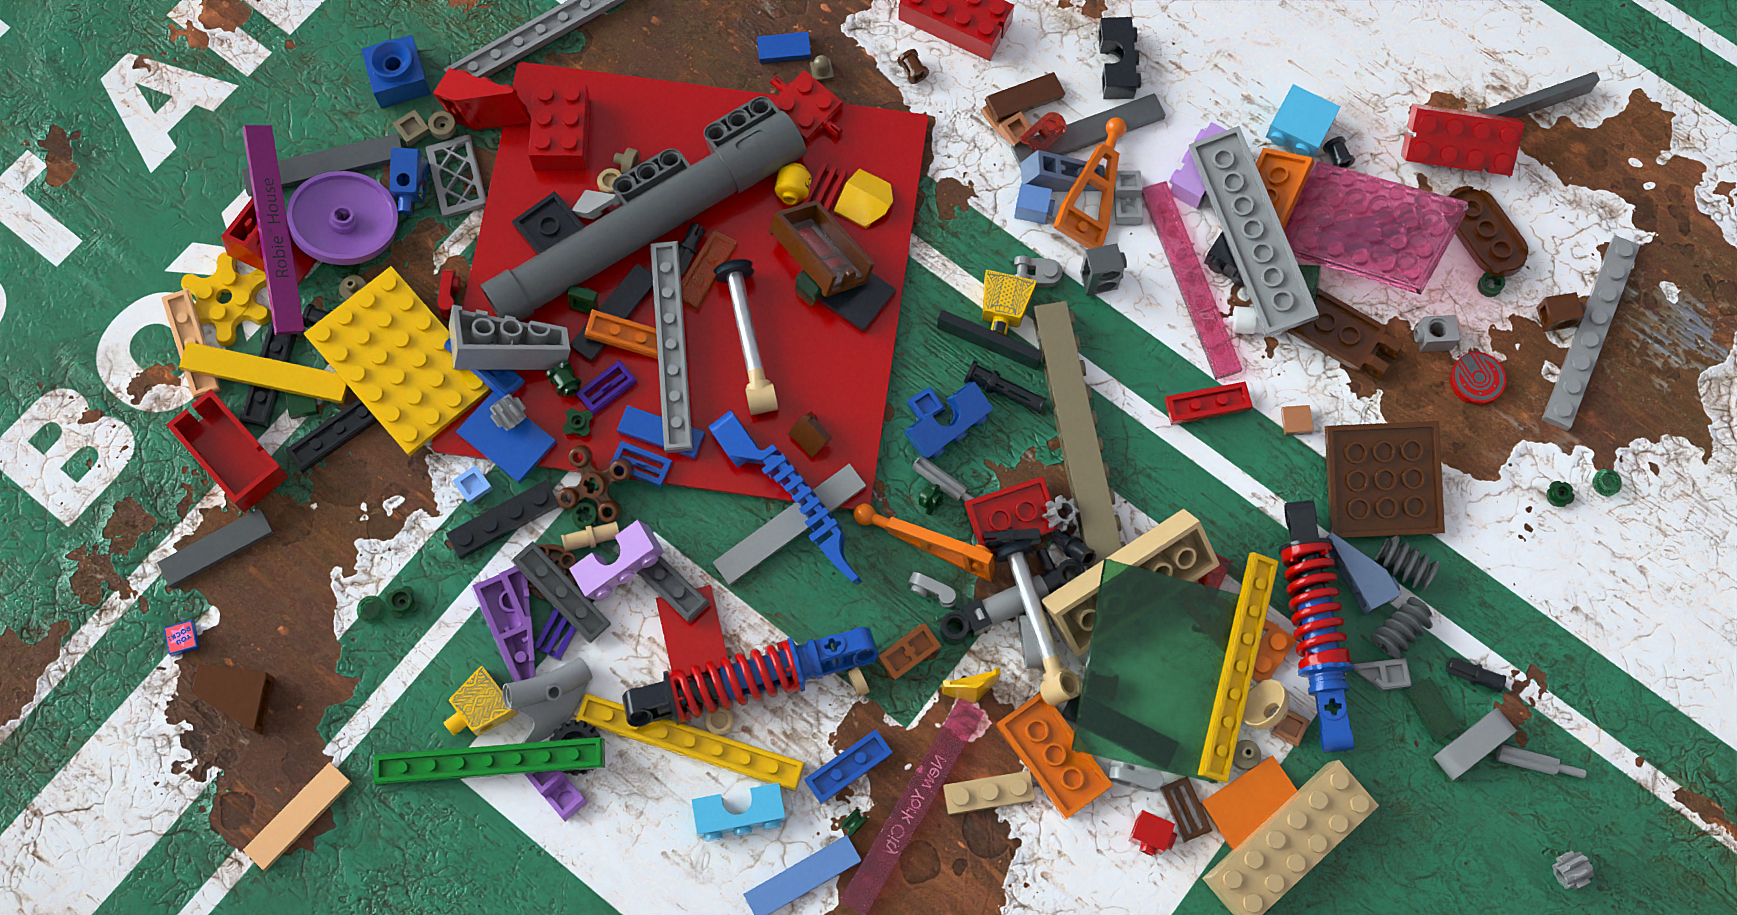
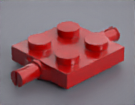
(808, 105)

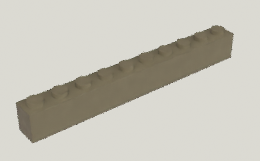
(1076, 429)

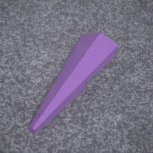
(507, 614)

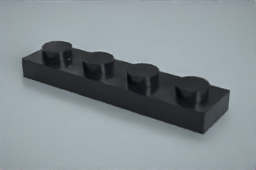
(502, 519)

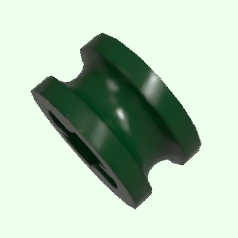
(1487, 291)
(582, 507)
(854, 822)

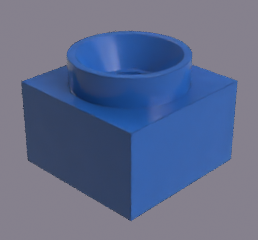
(396, 71)

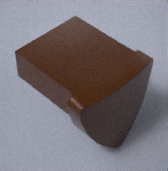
(810, 434)

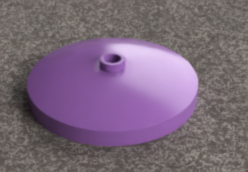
(342, 217)

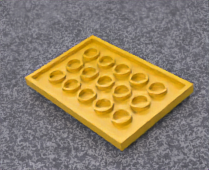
(397, 361)

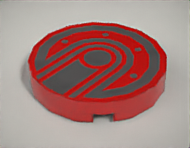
(1478, 378)

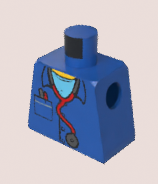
(408, 178)

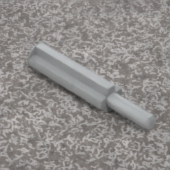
(938, 476)
(1535, 761)

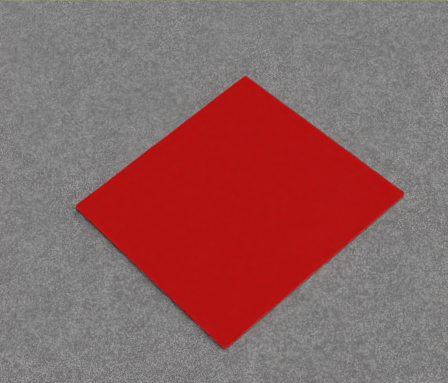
(805, 349)

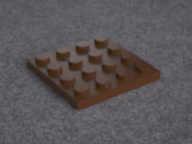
(1384, 479)

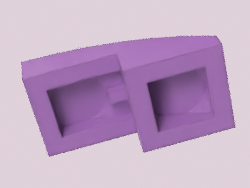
(558, 792)

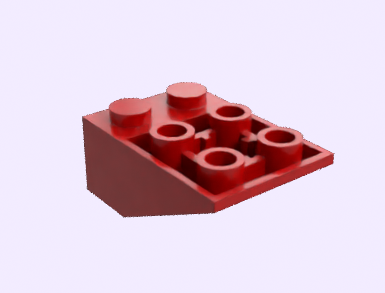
(480, 101)
(243, 244)

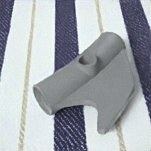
(548, 697)

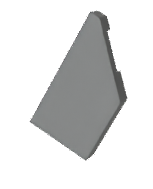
(593, 202)
(1385, 674)

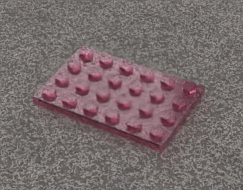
(1372, 226)

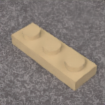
(988, 793)

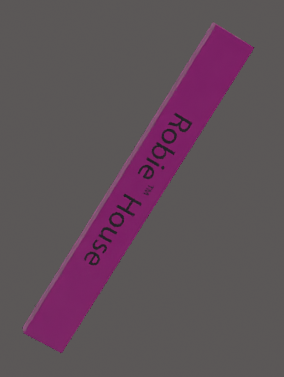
(273, 229)

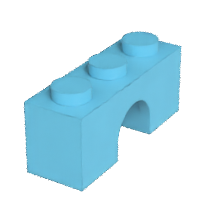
(764, 811)

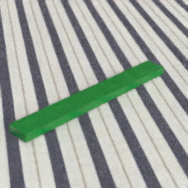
(489, 761)

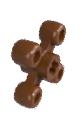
(587, 488)

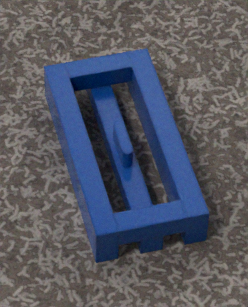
(662, 473)

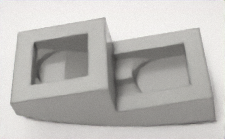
(1128, 198)

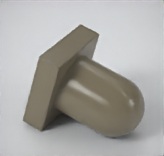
(822, 69)

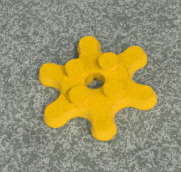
(240, 308)

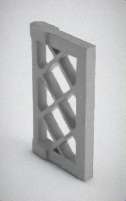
(450, 147)

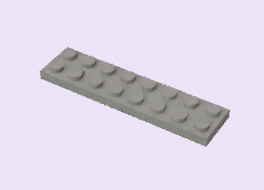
(1253, 232)

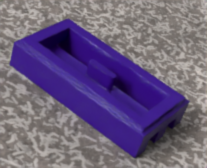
(613, 395)
(539, 645)

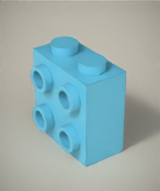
(1302, 121)

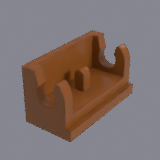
(908, 651)

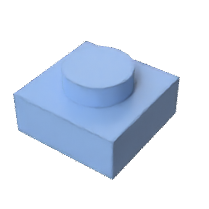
(472, 485)

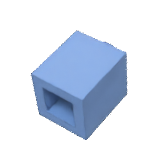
(1034, 203)

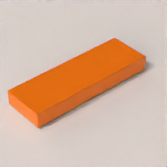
(622, 333)

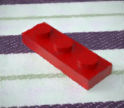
(1208, 403)

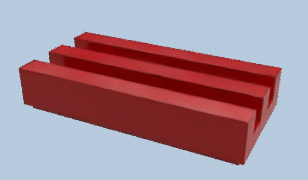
(832, 171)

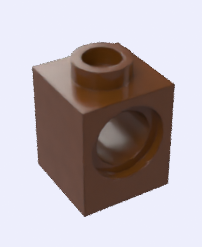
(1560, 312)

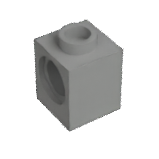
(1446, 328)

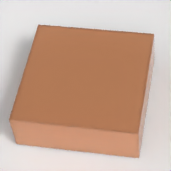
(1297, 420)
(1291, 728)

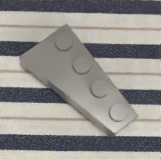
(504, 343)

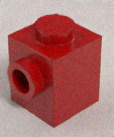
(1152, 834)

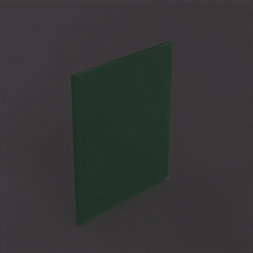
(1153, 669)

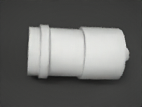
(1245, 321)

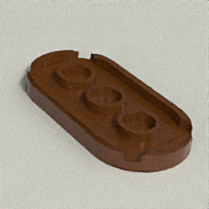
(1490, 234)

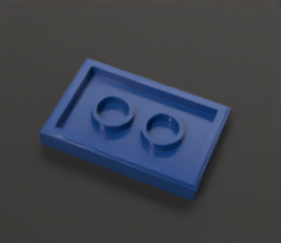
(512, 450)

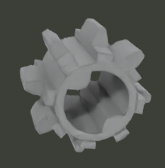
(508, 412)
(1069, 511)
(1573, 870)

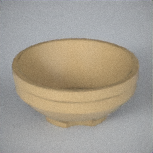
(1261, 700)

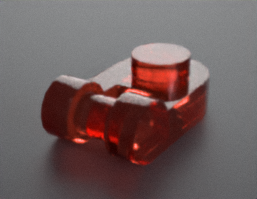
(1049, 127)

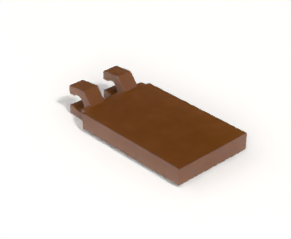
(1348, 336)

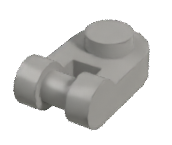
(1047, 271)
(924, 585)
(1125, 775)

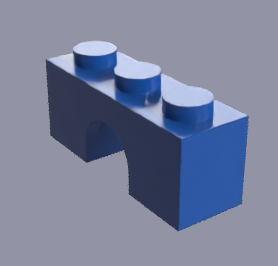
(968, 408)

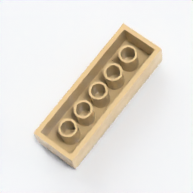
(1171, 548)
(1291, 841)

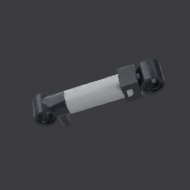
(982, 615)

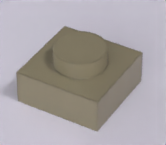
(411, 128)

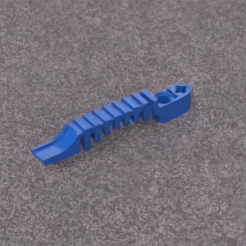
(743, 449)

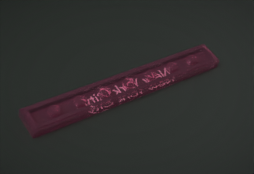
(1191, 280)
(911, 807)

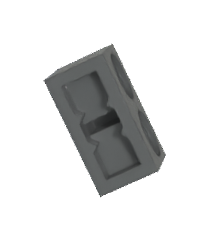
(1102, 269)

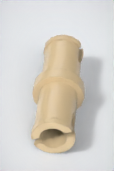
(590, 536)

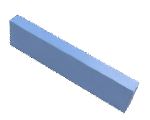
(802, 877)

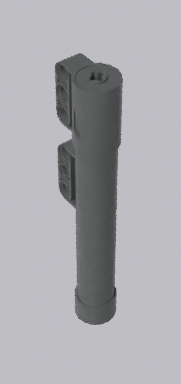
(655, 200)

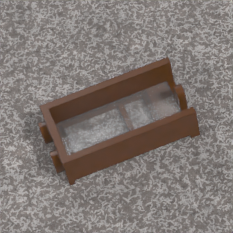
(821, 247)

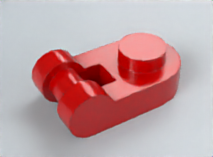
(448, 286)

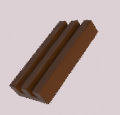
(1206, 828)

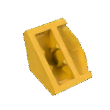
(864, 199)
(971, 688)

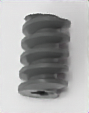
(1407, 562)
(1402, 627)

